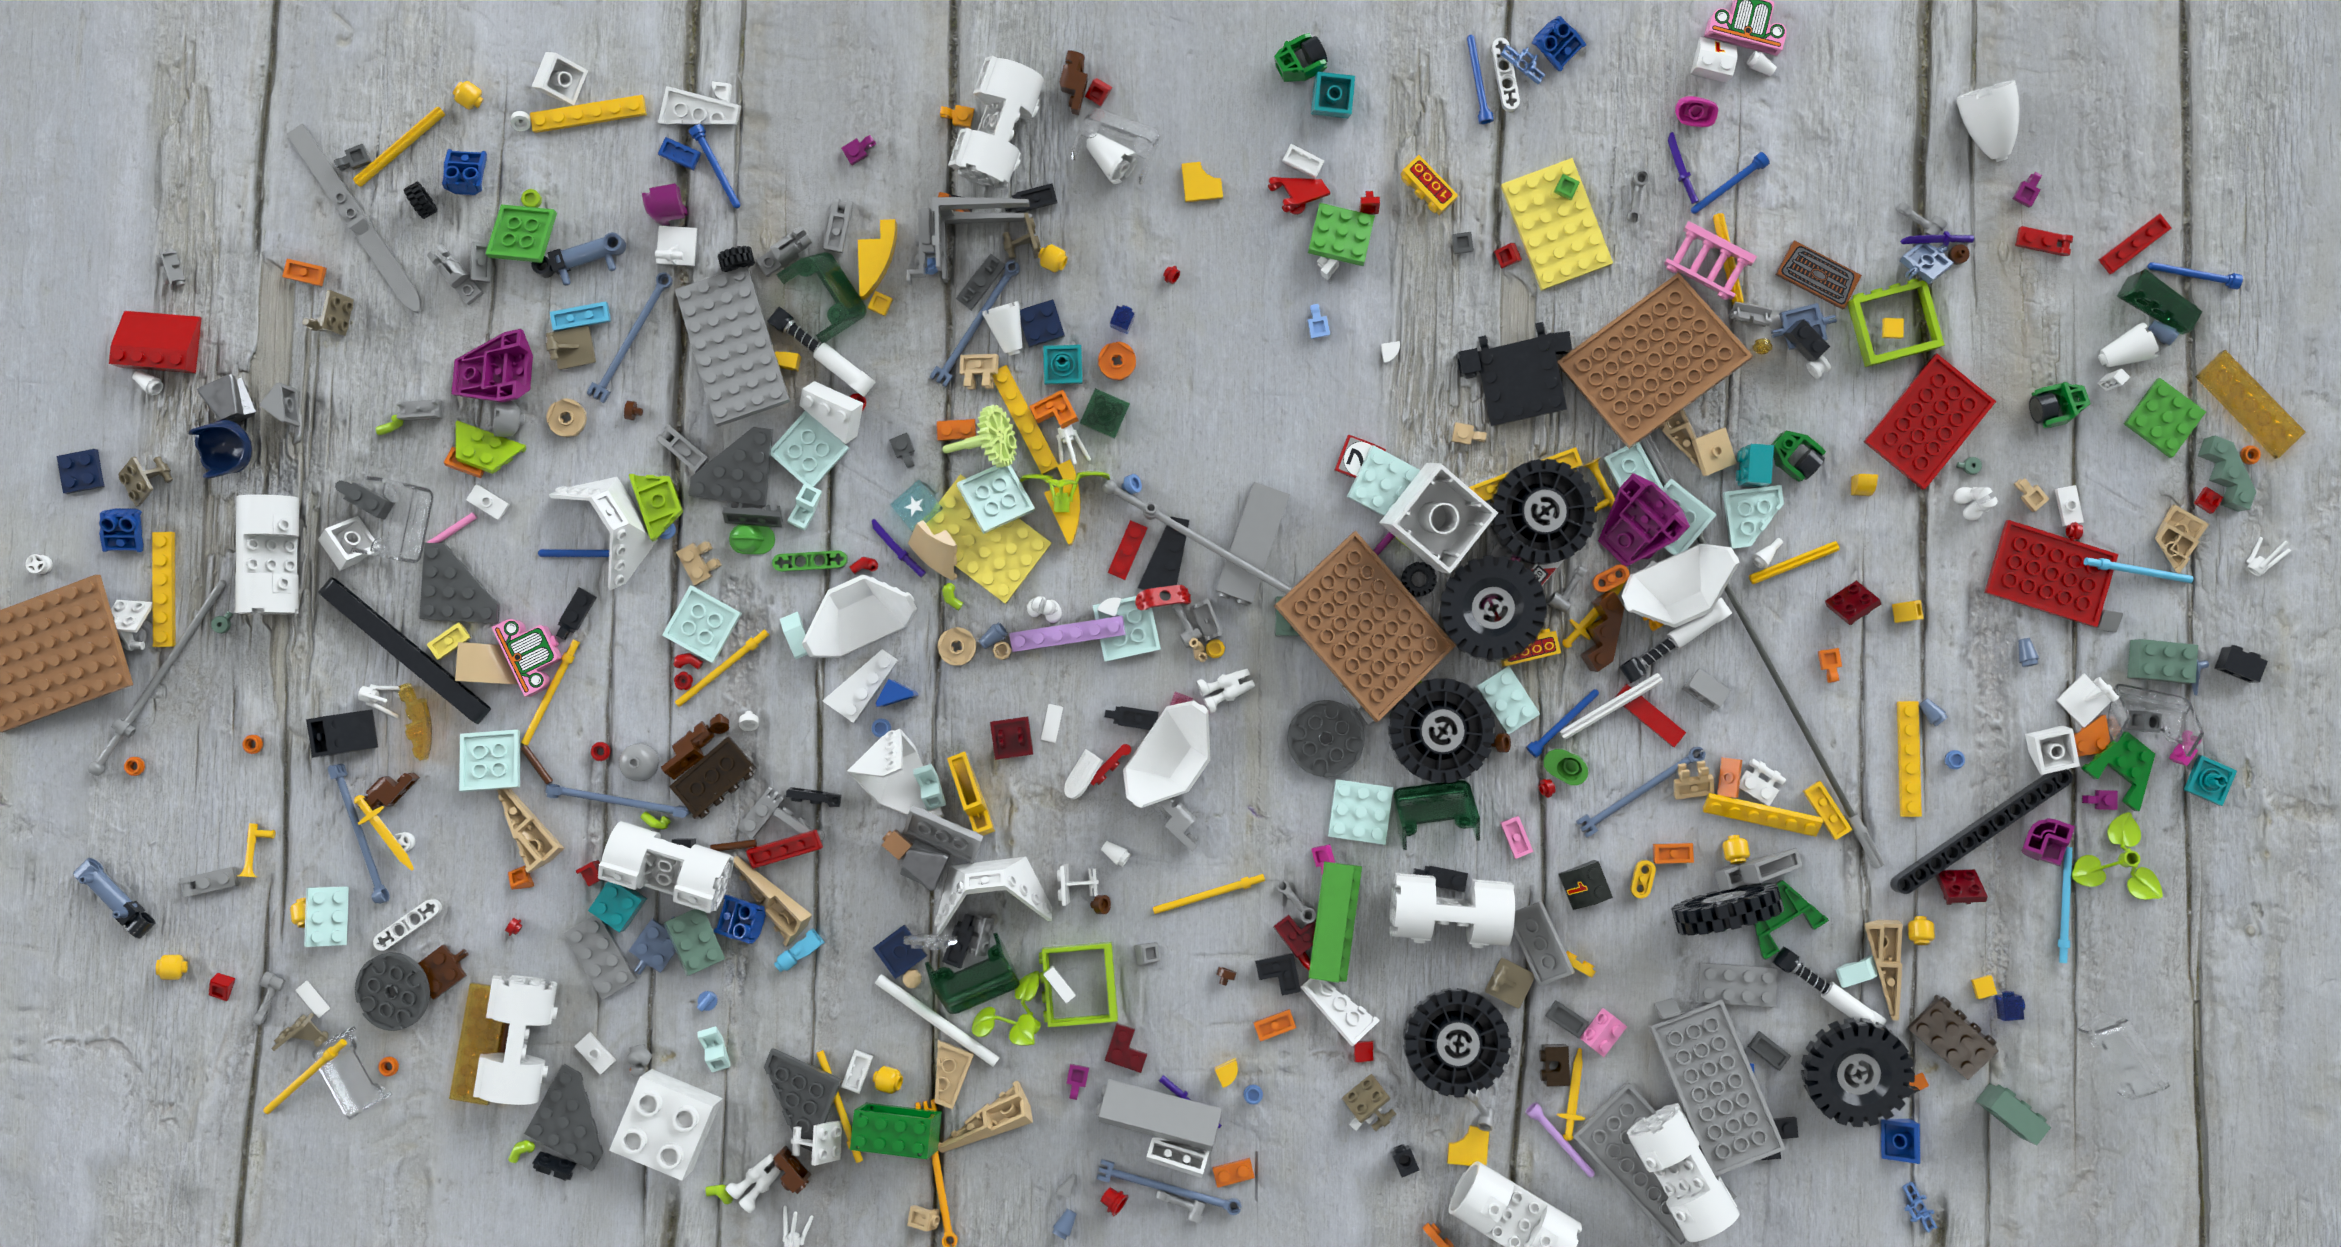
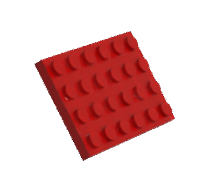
(1929, 421)
(2049, 573)

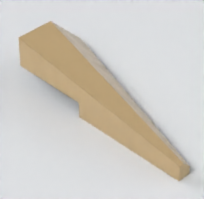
(1681, 434)
(1885, 943)
(1004, 1114)

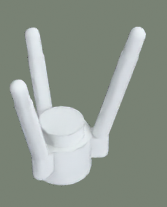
(1067, 436)
(2260, 565)
(371, 695)
(793, 1238)

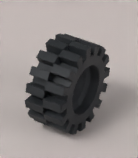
(420, 200)
(736, 257)
(1427, 571)

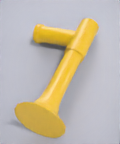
(1609, 497)
(253, 833)

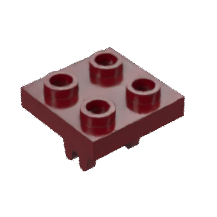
(1853, 602)
(1011, 738)
(1961, 886)

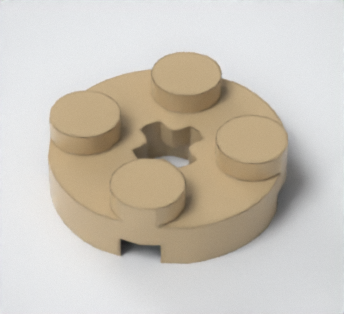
(561, 408)
(946, 649)

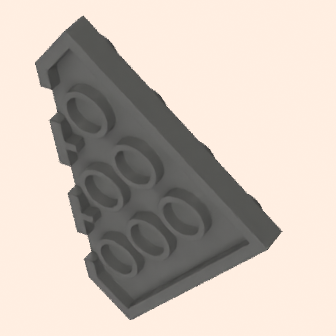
(738, 471)
(451, 590)
(802, 1090)
(566, 1120)

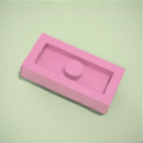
(1516, 837)

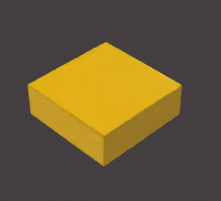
(880, 303)
(1893, 328)
(1984, 986)

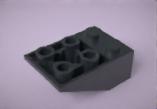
(342, 733)

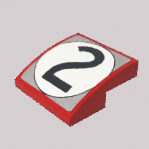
(1353, 456)

